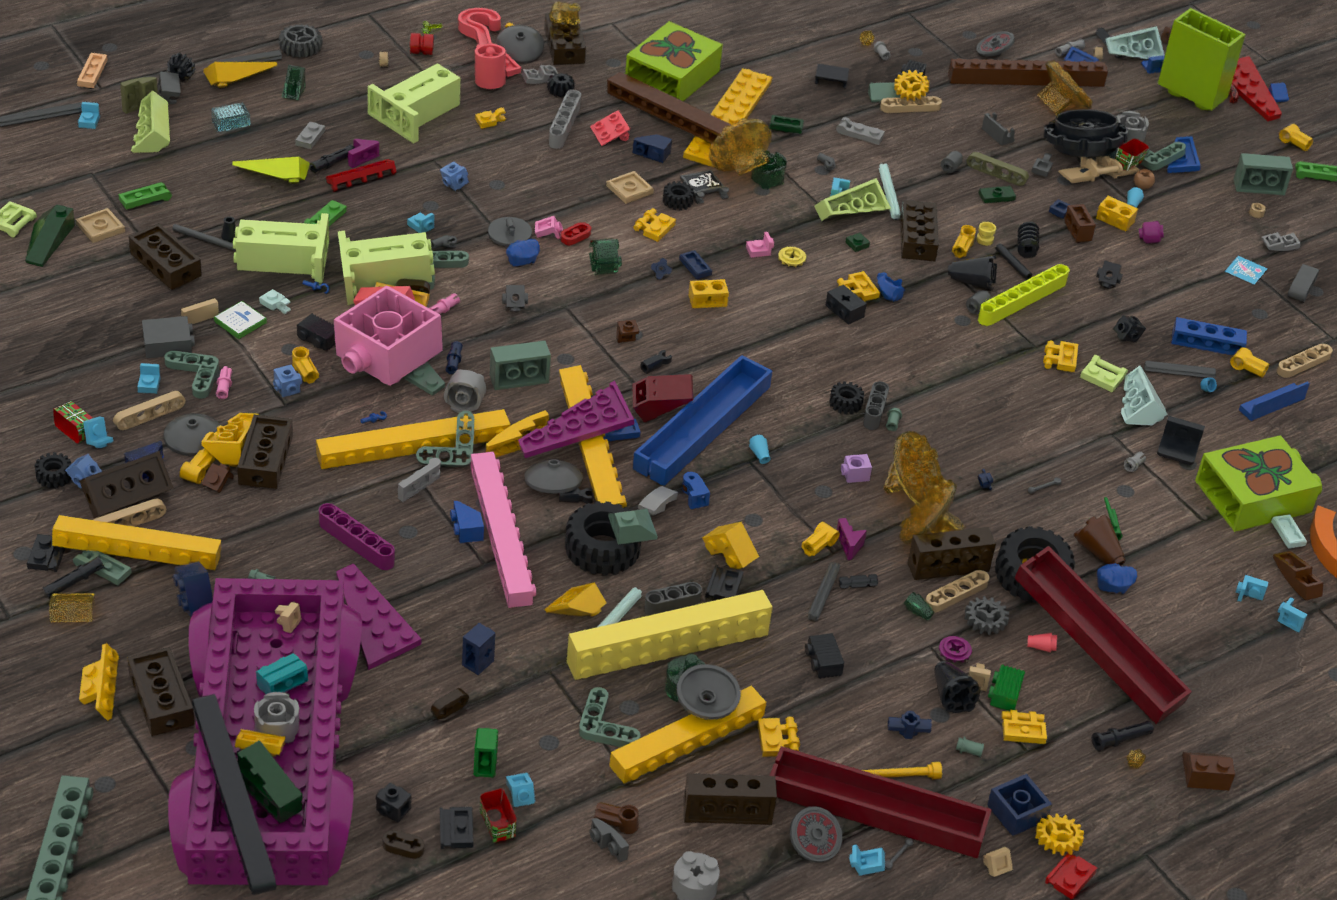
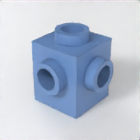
(454, 176)
(287, 380)
(82, 468)

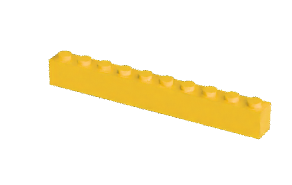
(406, 439)
(594, 450)

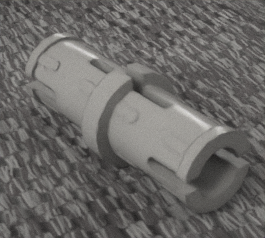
(1062, 50)

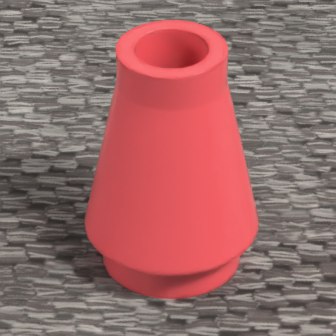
(1044, 642)

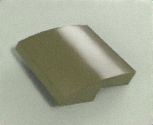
(135, 90)

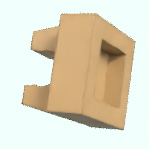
(289, 616)
(981, 675)
(998, 861)

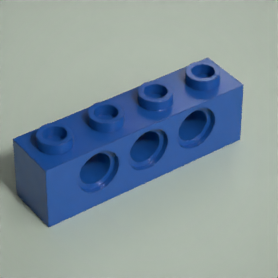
(1208, 336)

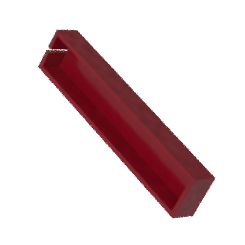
(1103, 635)
(880, 802)

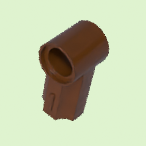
(623, 817)

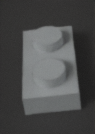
(310, 135)

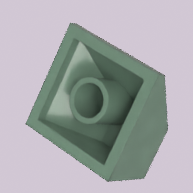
(632, 526)

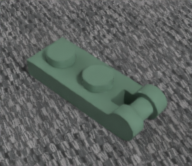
(114, 570)

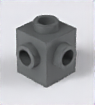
(519, 292)

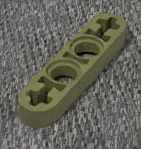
(998, 166)

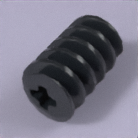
(1028, 239)

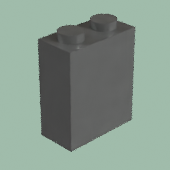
(167, 335)

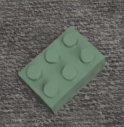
(1263, 174)
(520, 365)

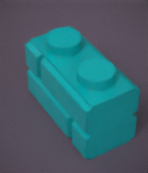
(282, 675)

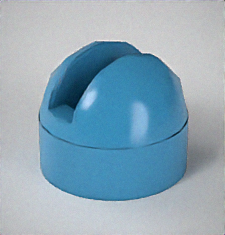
(1208, 384)

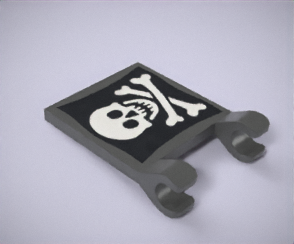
(703, 183)

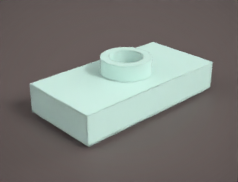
(1289, 531)

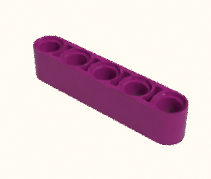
(356, 536)

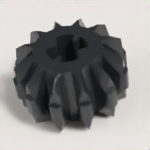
(182, 65)
(560, 84)

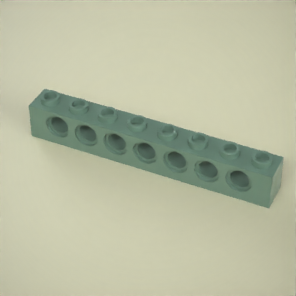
(60, 839)

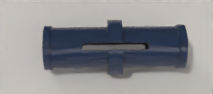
(452, 364)

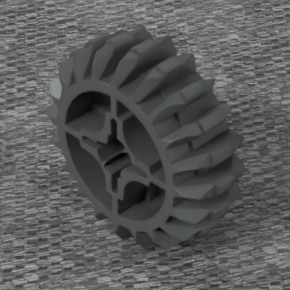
(300, 41)

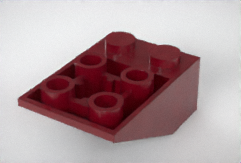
(661, 394)

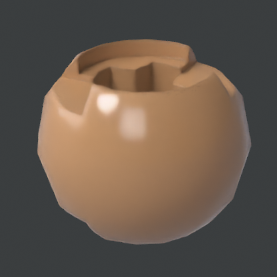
(1144, 179)

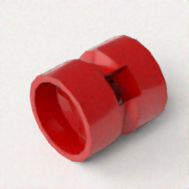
(421, 43)

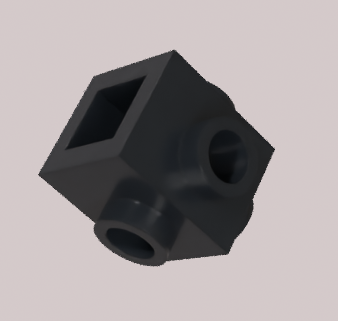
(1109, 268)
(1129, 328)
(393, 802)

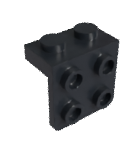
(1180, 440)

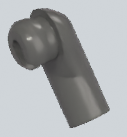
(829, 162)
(445, 241)

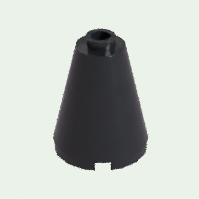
(975, 271)

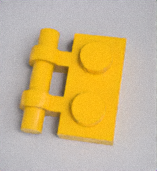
(658, 226)
(862, 284)
(1066, 357)
(1024, 727)
(771, 735)

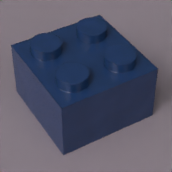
(193, 587)
(1019, 804)

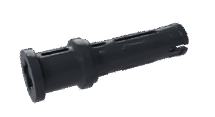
(1114, 736)

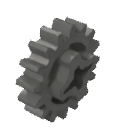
(986, 615)

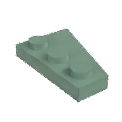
(426, 379)

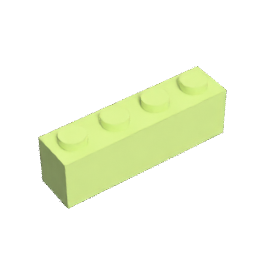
(152, 125)
(858, 199)

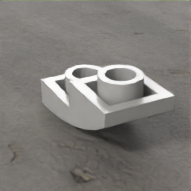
(538, 76)
(1281, 243)
(657, 500)

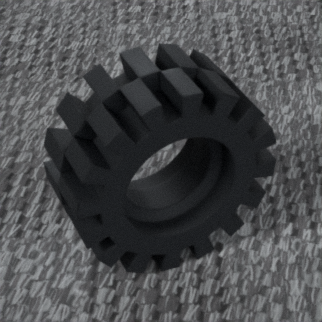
(678, 195)
(846, 405)
(50, 462)

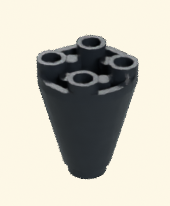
(956, 688)

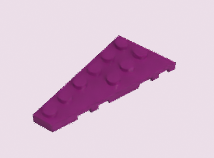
(584, 420)
(383, 628)

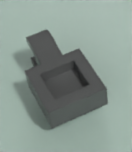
(1043, 166)

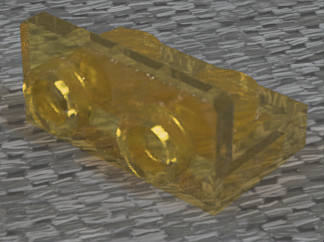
(71, 607)

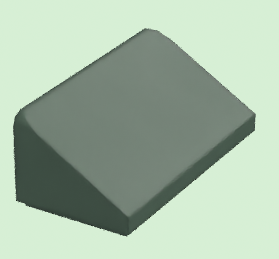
(879, 91)

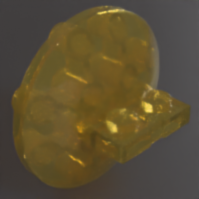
(1062, 90)
(741, 146)
(913, 467)
(932, 513)

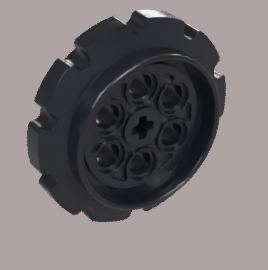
(1085, 133)

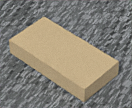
(201, 311)

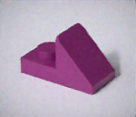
(363, 152)
(850, 540)

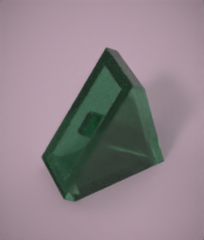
(294, 82)

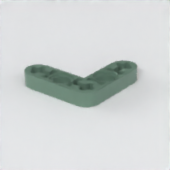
(1158, 160)
(455, 259)
(209, 367)
(460, 447)
(600, 727)

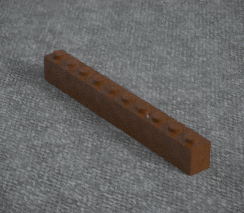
(1023, 72)
(665, 107)

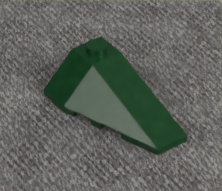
(49, 233)

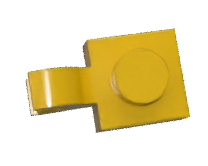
(489, 119)

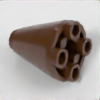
(1101, 540)

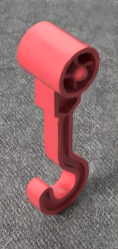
(489, 57)

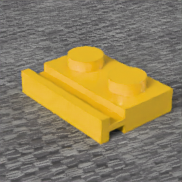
(272, 743)

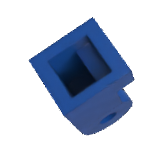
(696, 490)

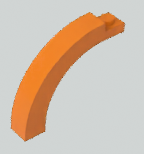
(1323, 538)

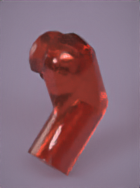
(1234, 94)

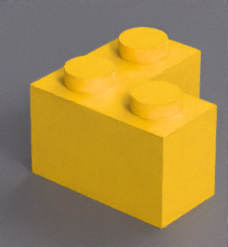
(733, 543)

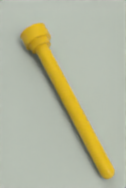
(932, 770)

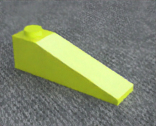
(288, 169)

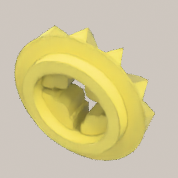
(786, 253)

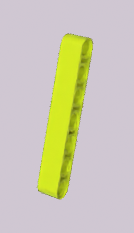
(1023, 295)

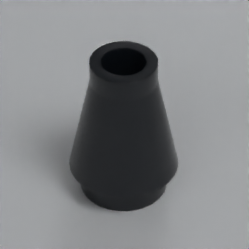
(228, 230)

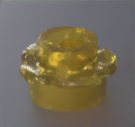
(864, 37)
(1136, 758)

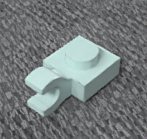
(275, 300)

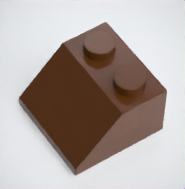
(1208, 771)

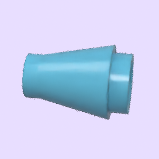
(1134, 197)
(759, 446)

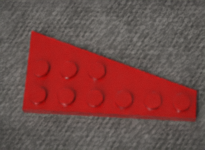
(1254, 90)

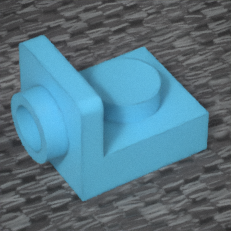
(89, 116)
(839, 185)
(421, 222)
(149, 378)
(96, 432)
(1251, 587)
(1291, 616)
(521, 789)

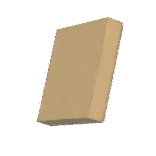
(630, 187)
(100, 225)

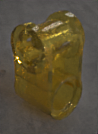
(566, 13)

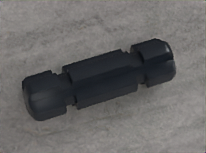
(858, 581)

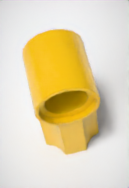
(1293, 135)
(964, 241)
(1245, 360)
(303, 364)
(196, 469)
(822, 536)

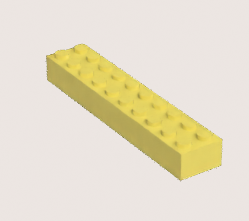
(668, 634)

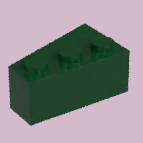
(268, 782)

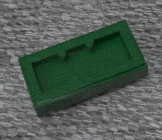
(786, 124)
(997, 194)

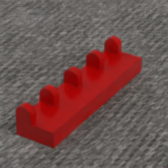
(361, 172)

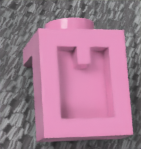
(547, 226)
(760, 247)

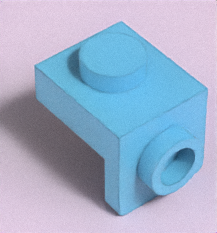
(867, 861)

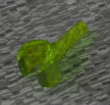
(428, 27)

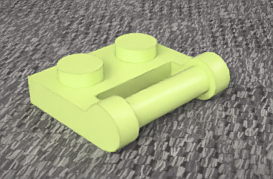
(11, 213)
(1102, 377)

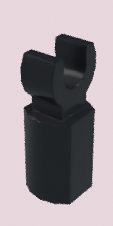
(655, 362)
(577, 495)

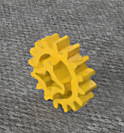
(911, 85)
(1059, 834)

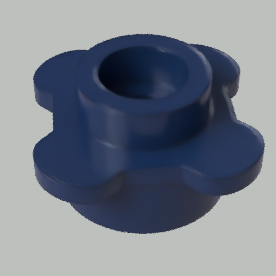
(656, 267)
(985, 479)

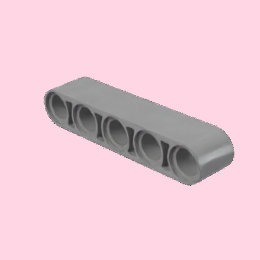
(564, 119)

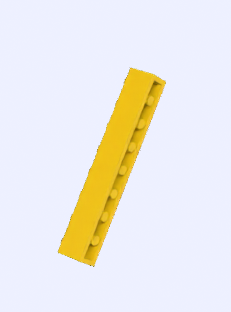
(135, 542)
(682, 738)

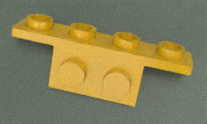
(99, 682)

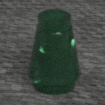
(918, 606)

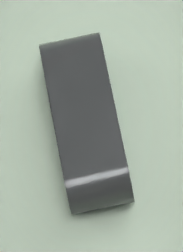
(1303, 282)
(876, 405)
(672, 598)

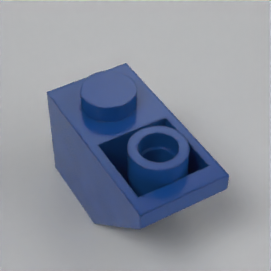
(467, 523)

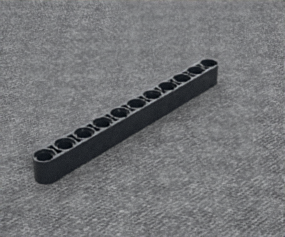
(234, 795)

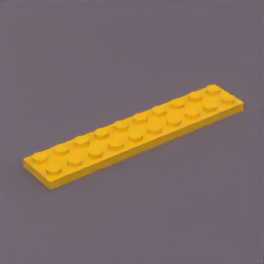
(734, 105)

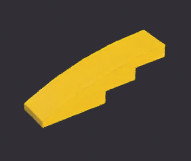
(507, 440)

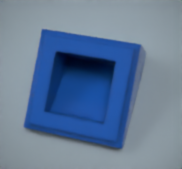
(1279, 92)

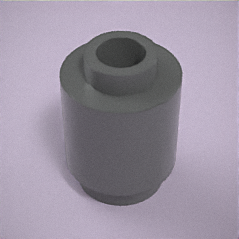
(952, 161)
(974, 302)

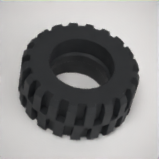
(1022, 545)
(593, 554)

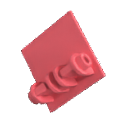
(611, 128)

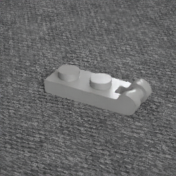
(860, 131)
(419, 480)

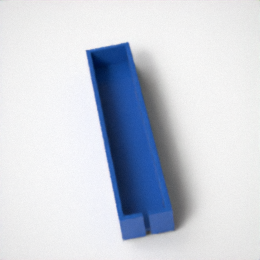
(702, 420)

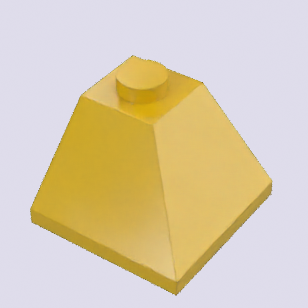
(578, 601)

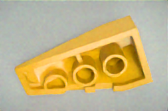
(229, 72)
(229, 440)

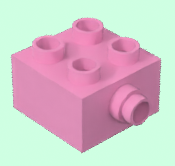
(387, 336)

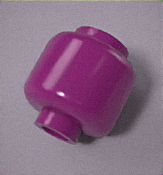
(1151, 232)

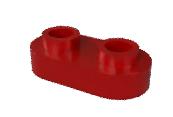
(575, 233)

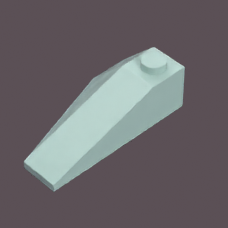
(1136, 44)
(1141, 401)

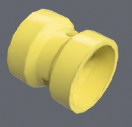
(986, 233)

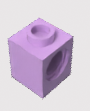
(856, 468)

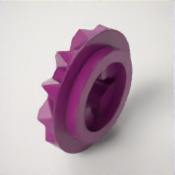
(958, 644)

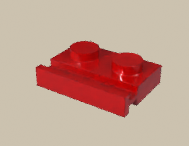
(1071, 875)

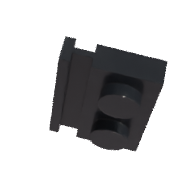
(44, 555)
(724, 583)
(456, 827)

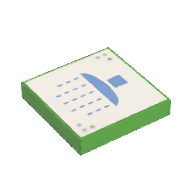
(240, 319)

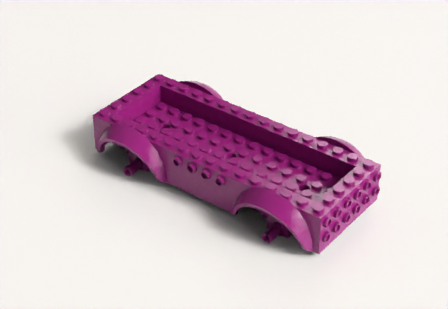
(226, 649)

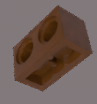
(1080, 223)

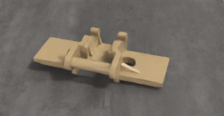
(1090, 169)

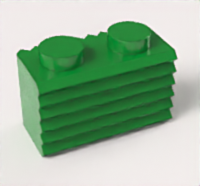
(1006, 688)
(485, 752)

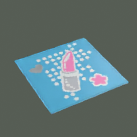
(1246, 270)

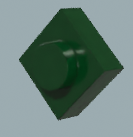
(857, 242)

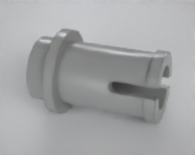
(880, 48)
(1131, 464)

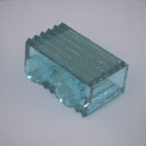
(230, 117)

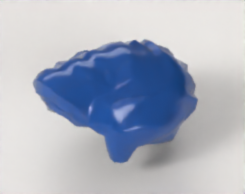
(523, 252)
(889, 288)
(1116, 578)

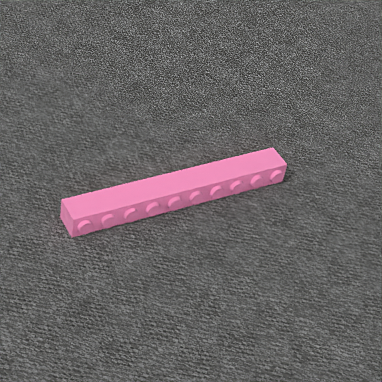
(502, 531)

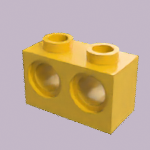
(1116, 213)
(708, 293)

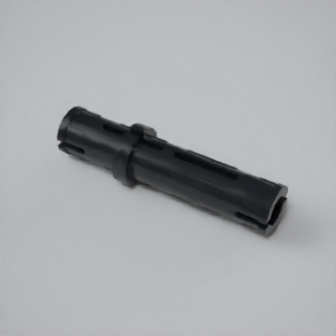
(327, 161)
(68, 580)

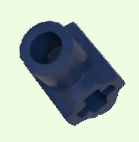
(909, 724)

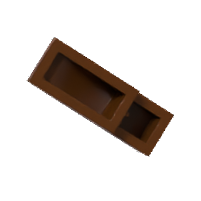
(1299, 575)

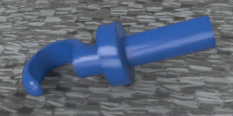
(315, 285)
(373, 417)

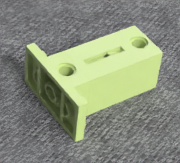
(415, 100)
(282, 247)
(384, 261)

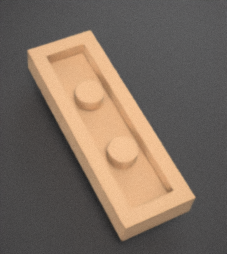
(92, 70)

